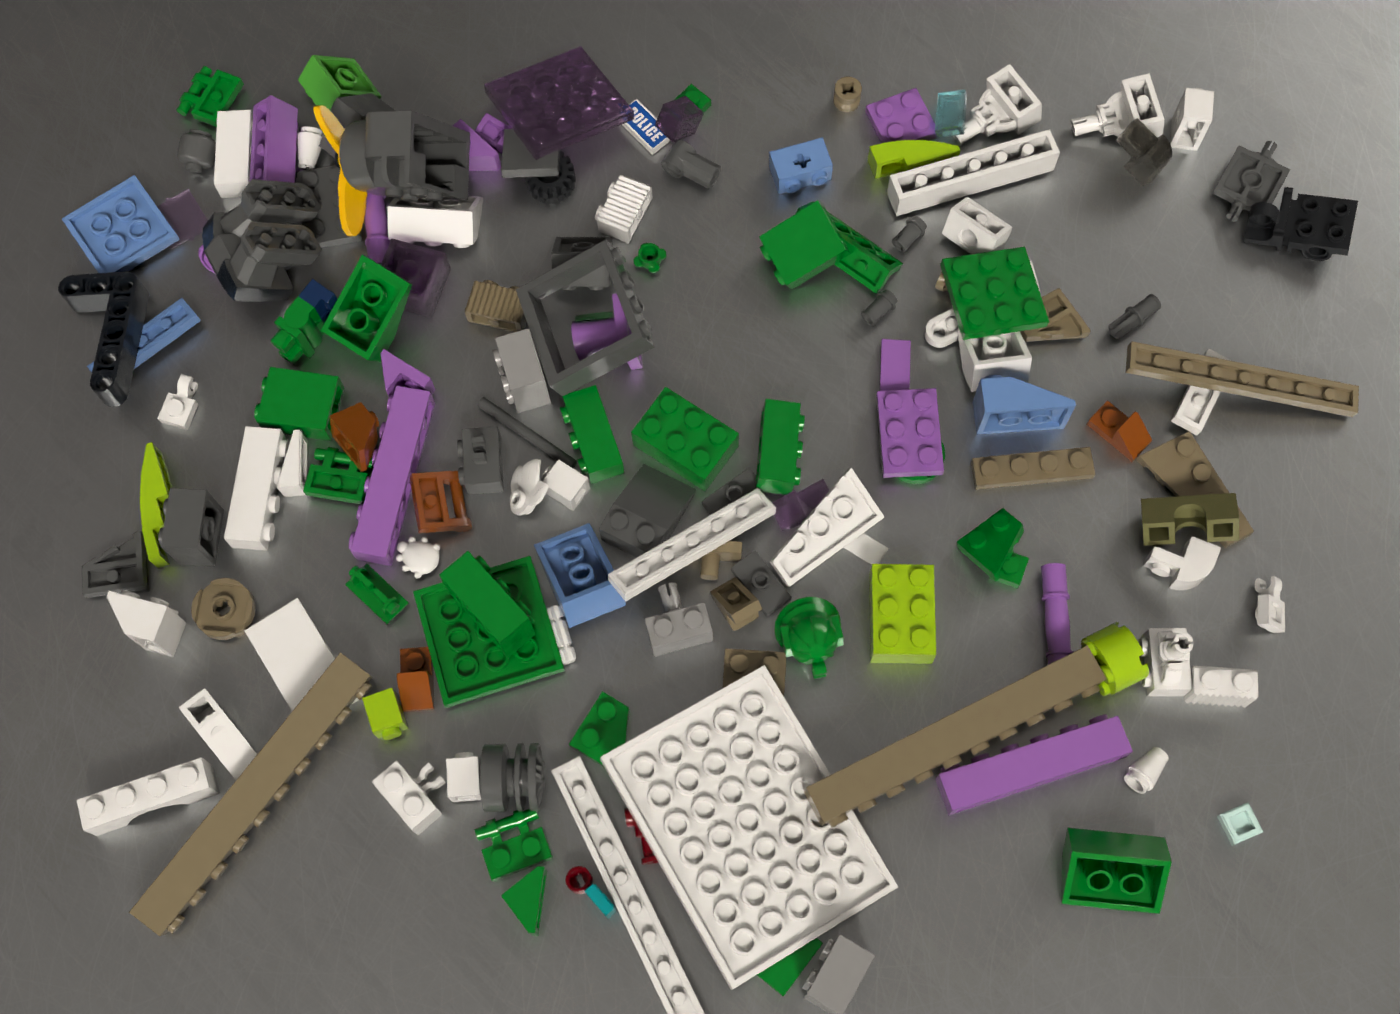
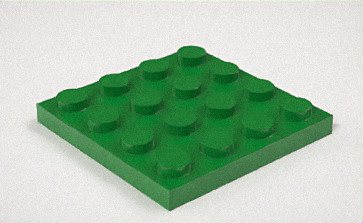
(467, 659)

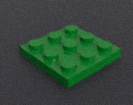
(994, 293)

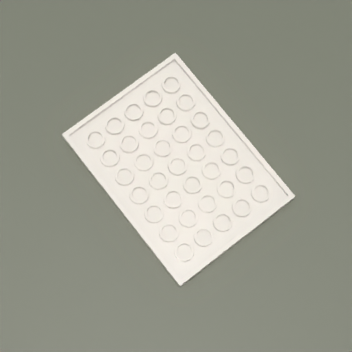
(735, 831)

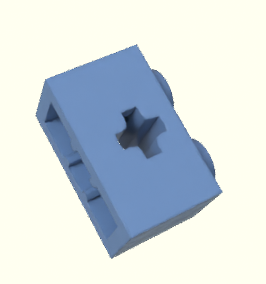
(800, 166)

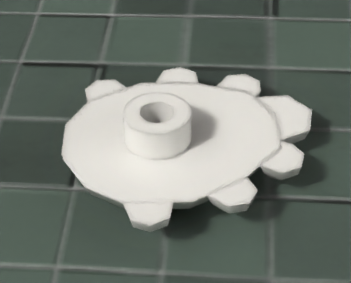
(418, 556)

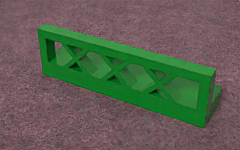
(867, 261)

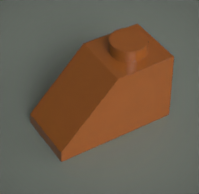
(356, 433)

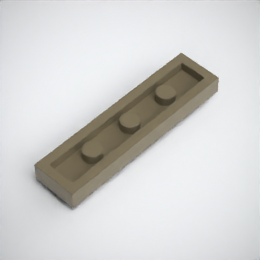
(1032, 468)

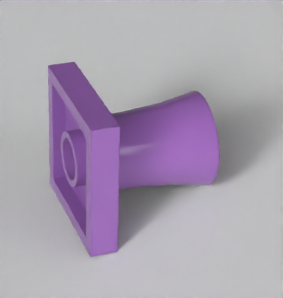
(598, 334)

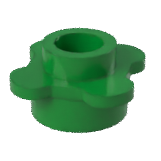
(647, 250)

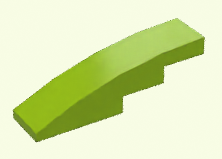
(153, 491)

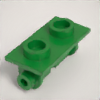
(376, 592)

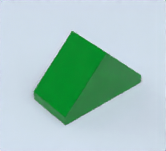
(527, 899)

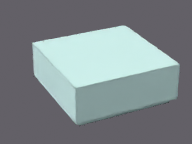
(1240, 823)

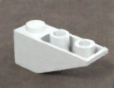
(218, 732)

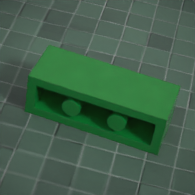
(592, 435)
(779, 447)

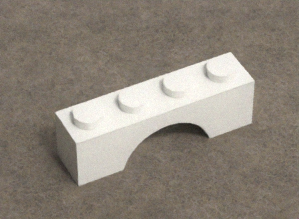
(172, 786)

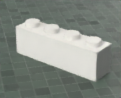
(255, 489)

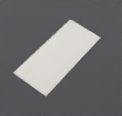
(867, 549)

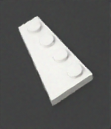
(830, 526)

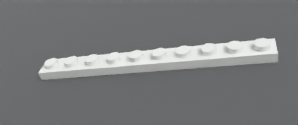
(626, 889)

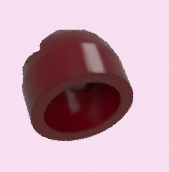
(573, 883)

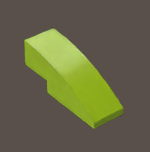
(906, 155)

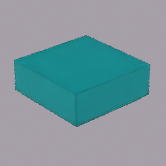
(601, 900)

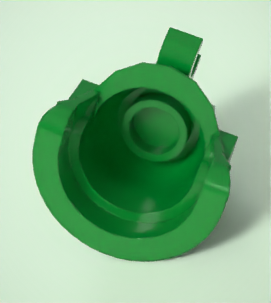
(810, 632)

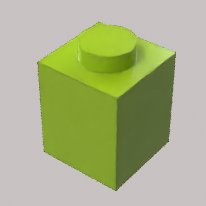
(385, 714)

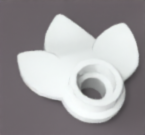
(526, 488)

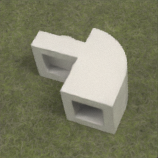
(1187, 569)

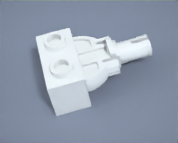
(1134, 101)
(1003, 107)
(1168, 661)

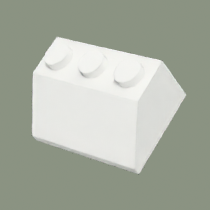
(435, 221)

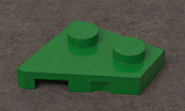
(992, 542)
(602, 728)

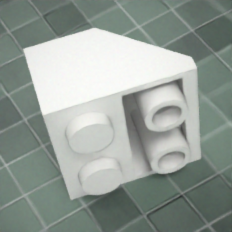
(148, 622)

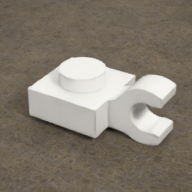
(180, 407)
(1270, 609)

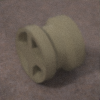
(849, 101)

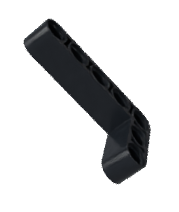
(125, 307)

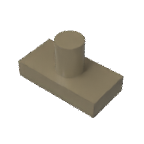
(730, 552)

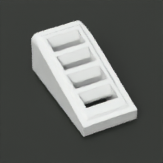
(295, 467)

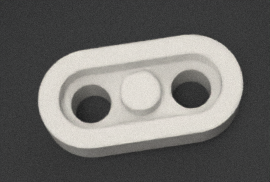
(947, 325)

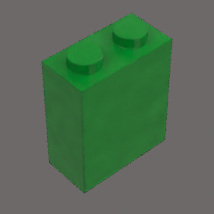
(803, 245)
(299, 402)

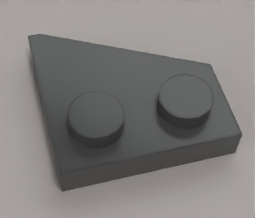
(117, 569)

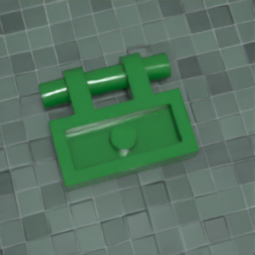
(217, 96)
(333, 482)
(515, 853)

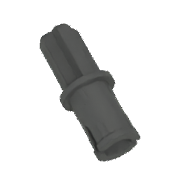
(1134, 316)

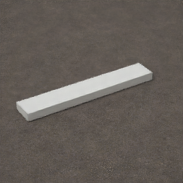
(691, 544)

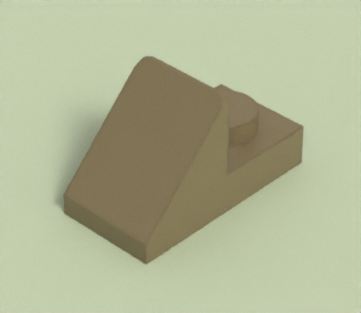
(736, 603)

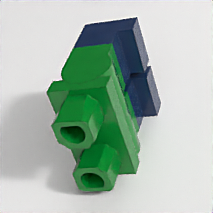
(302, 322)

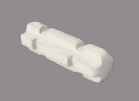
(561, 634)

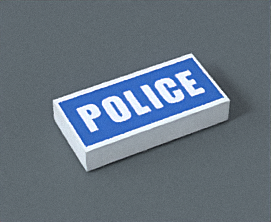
(644, 128)

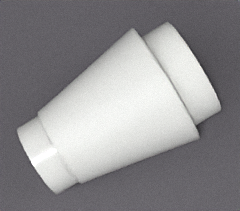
(308, 147)
(1146, 770)

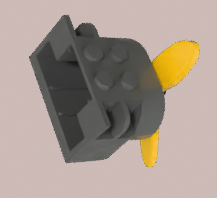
(395, 157)

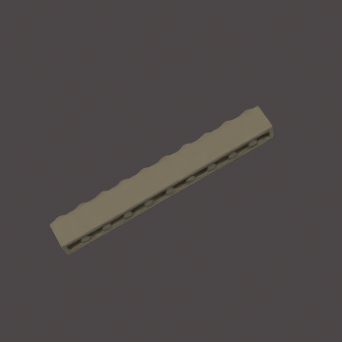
(954, 735)
(250, 796)

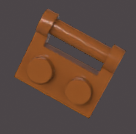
(431, 502)

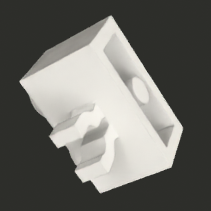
(408, 796)

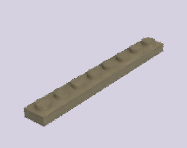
(1242, 379)

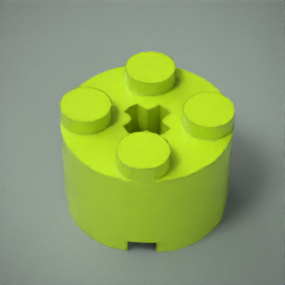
(1117, 656)

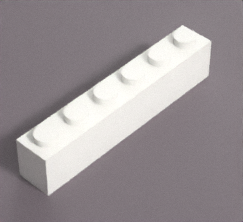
(972, 172)

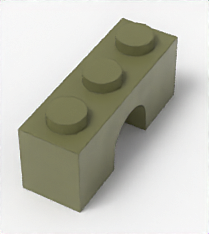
(1212, 513)

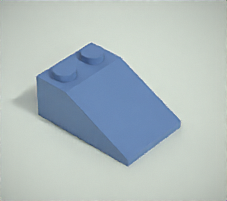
(1018, 406)
(579, 575)

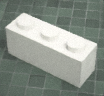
(233, 152)

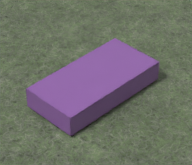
(895, 365)

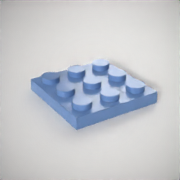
(120, 228)

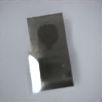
(1147, 152)

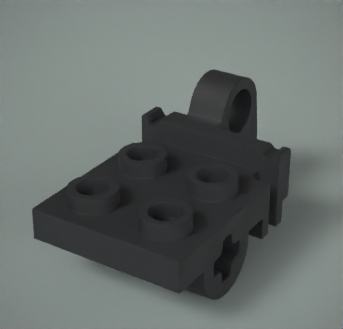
(1310, 224)

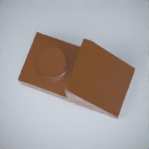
(1122, 432)
(416, 679)

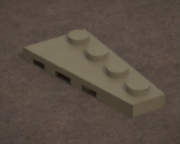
(1187, 472)

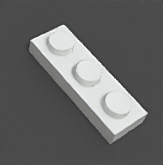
(1196, 404)

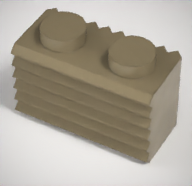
(495, 306)

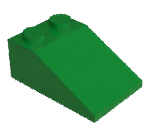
(368, 309)

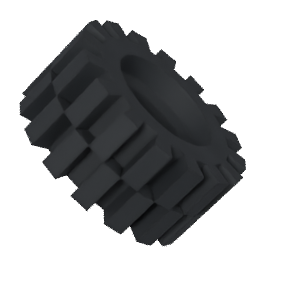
(554, 189)

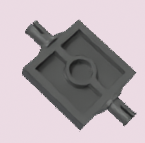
(1250, 179)

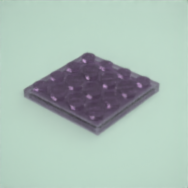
(558, 102)

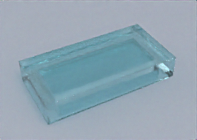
(951, 113)

